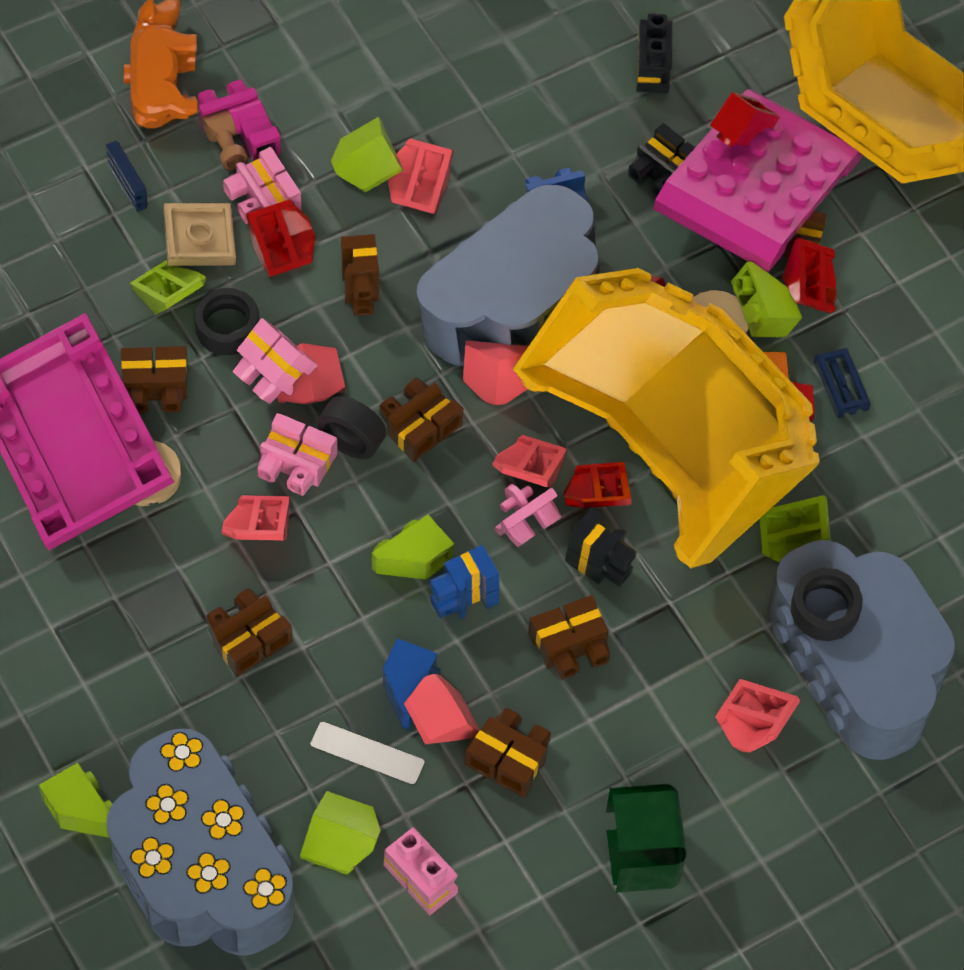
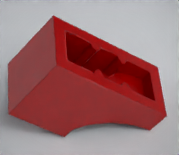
(742, 120)

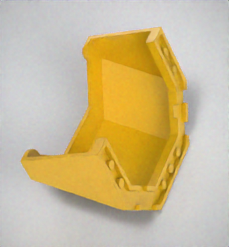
(878, 86)
(684, 397)

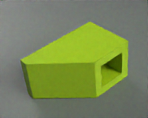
(765, 302)
(414, 552)
(75, 801)

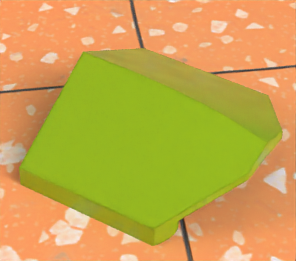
(366, 157)
(166, 286)
(793, 526)
(340, 833)

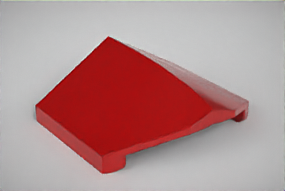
(281, 237)
(811, 275)
(598, 486)

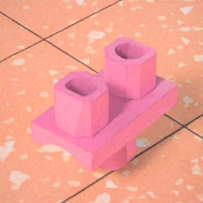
(541, 507)

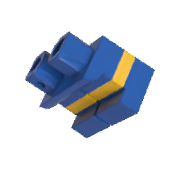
(465, 582)

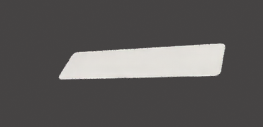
(367, 752)

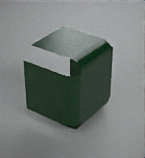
(649, 838)

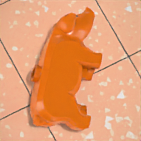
(155, 61)

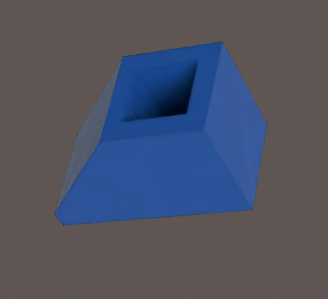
(403, 672)

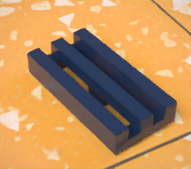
(127, 176)
(828, 383)

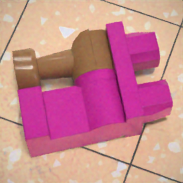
(234, 115)

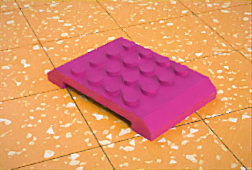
(757, 193)
(74, 433)

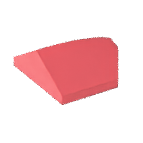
(423, 178)
(490, 371)
(322, 382)
(532, 461)
(258, 518)
(440, 712)
(755, 715)

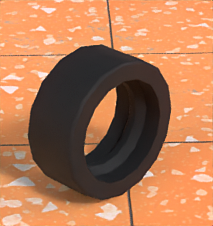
(224, 299)
(355, 426)
(828, 579)

